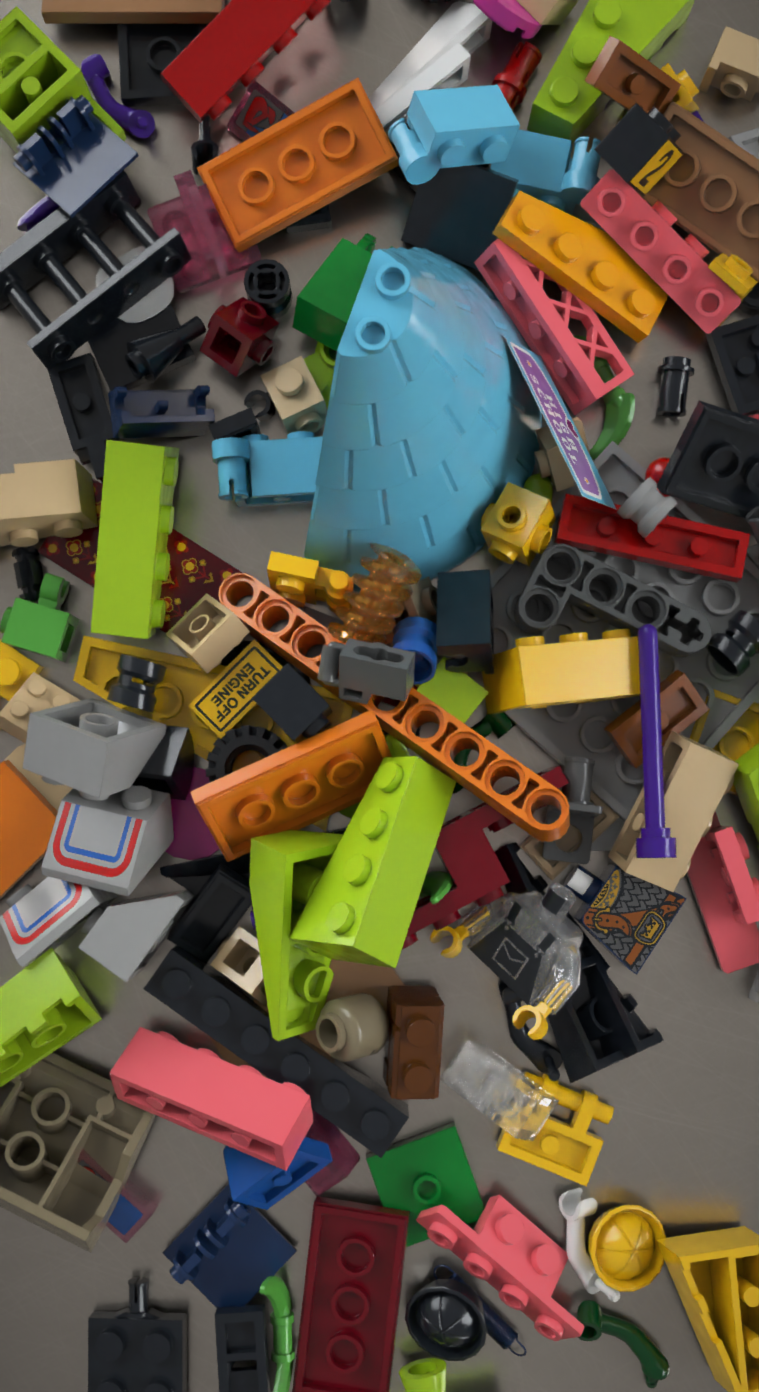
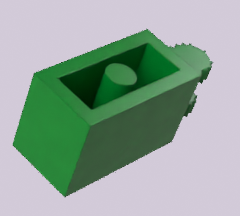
(330, 294)

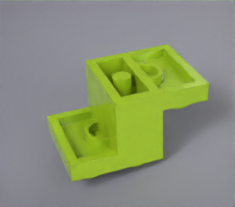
(36, 81)

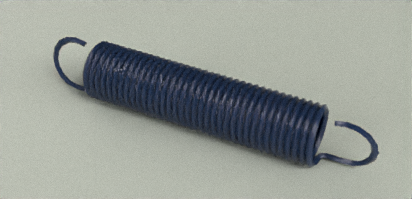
(496, 1326)

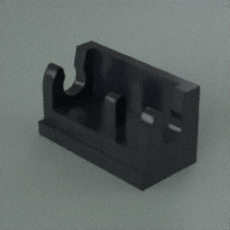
(466, 620)

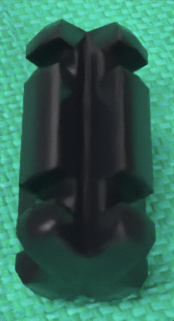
(28, 572)

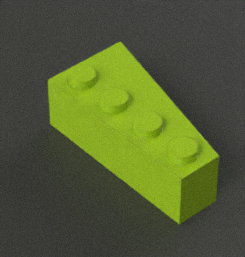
(569, 103)
(134, 538)
(378, 866)
(41, 1013)

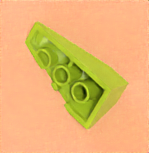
(281, 881)

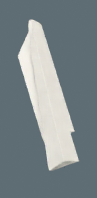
(435, 62)

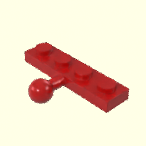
(671, 544)

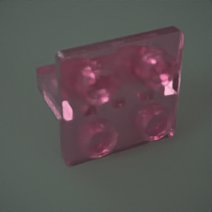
(203, 234)

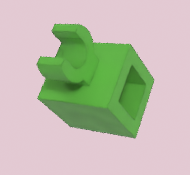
(41, 625)

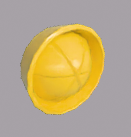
(626, 1247)

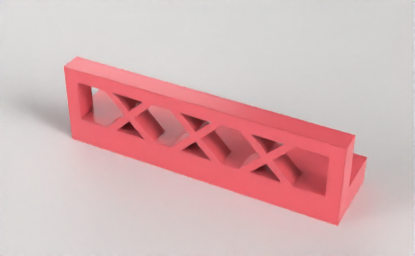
(546, 330)

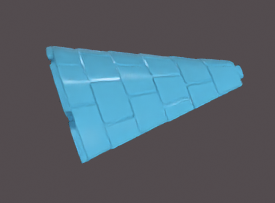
(420, 418)

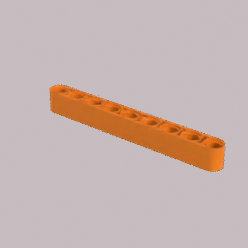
(403, 721)

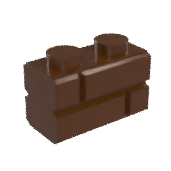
(413, 1042)

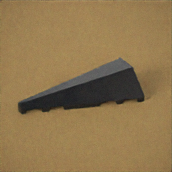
(597, 1020)

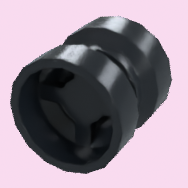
(273, 297)
(737, 644)
(133, 693)

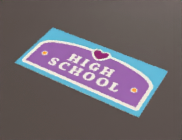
(560, 424)

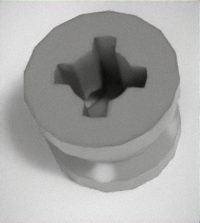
(646, 507)

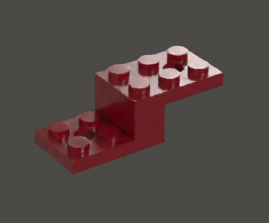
(470, 862)

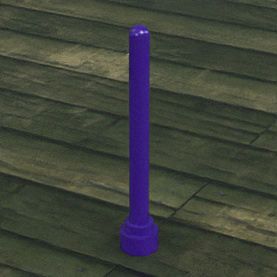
(655, 838)

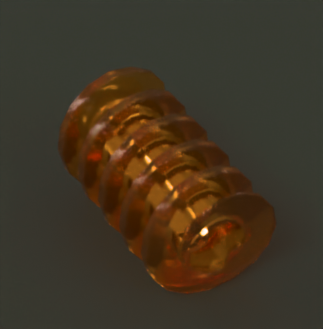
(379, 597)

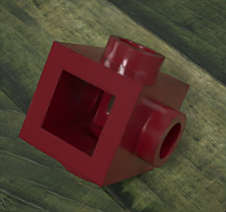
(240, 336)

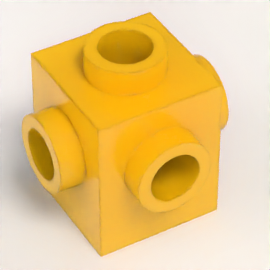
(518, 525)

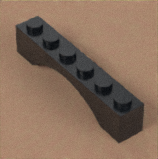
(243, 1027)

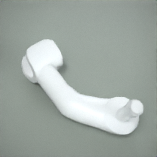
(575, 1211)

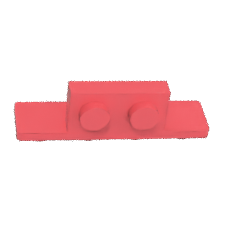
(660, 251)
(726, 896)
(511, 1258)

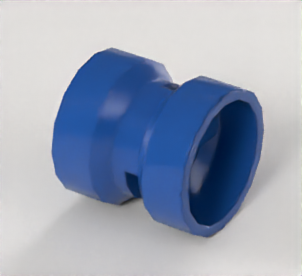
(418, 636)

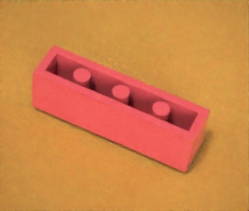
(213, 1097)

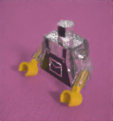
(528, 947)

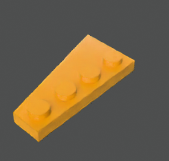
(583, 263)

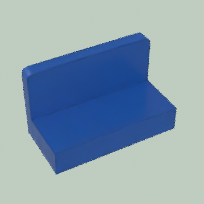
(263, 1184)

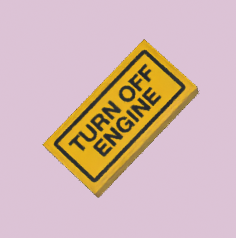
(230, 694)

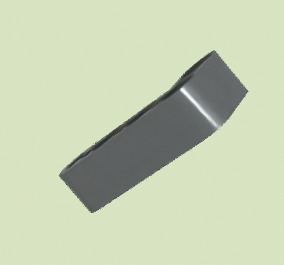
(618, 610)

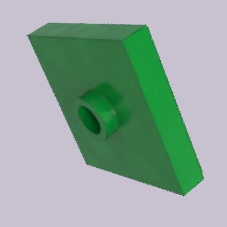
(427, 1174)

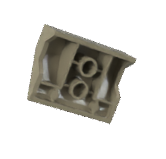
(43, 1128)

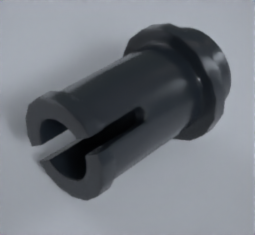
(674, 386)

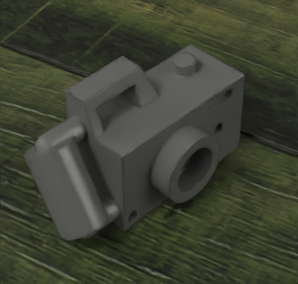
(368, 669)

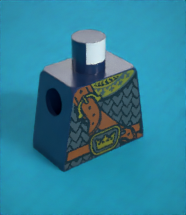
(623, 912)

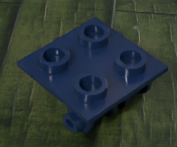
(73, 156)
(228, 1251)

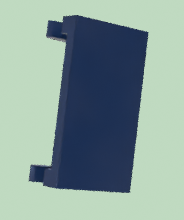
(160, 412)

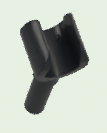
(204, 148)
(256, 395)

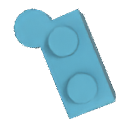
(453, 130)
(548, 172)
(267, 469)

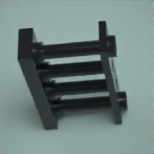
(59, 237)

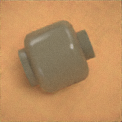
(352, 1027)

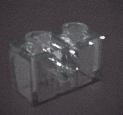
(499, 1090)

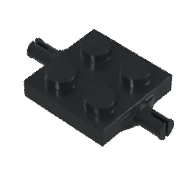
(137, 1347)

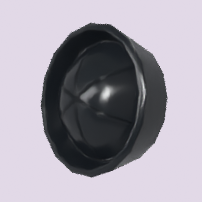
(447, 1320)

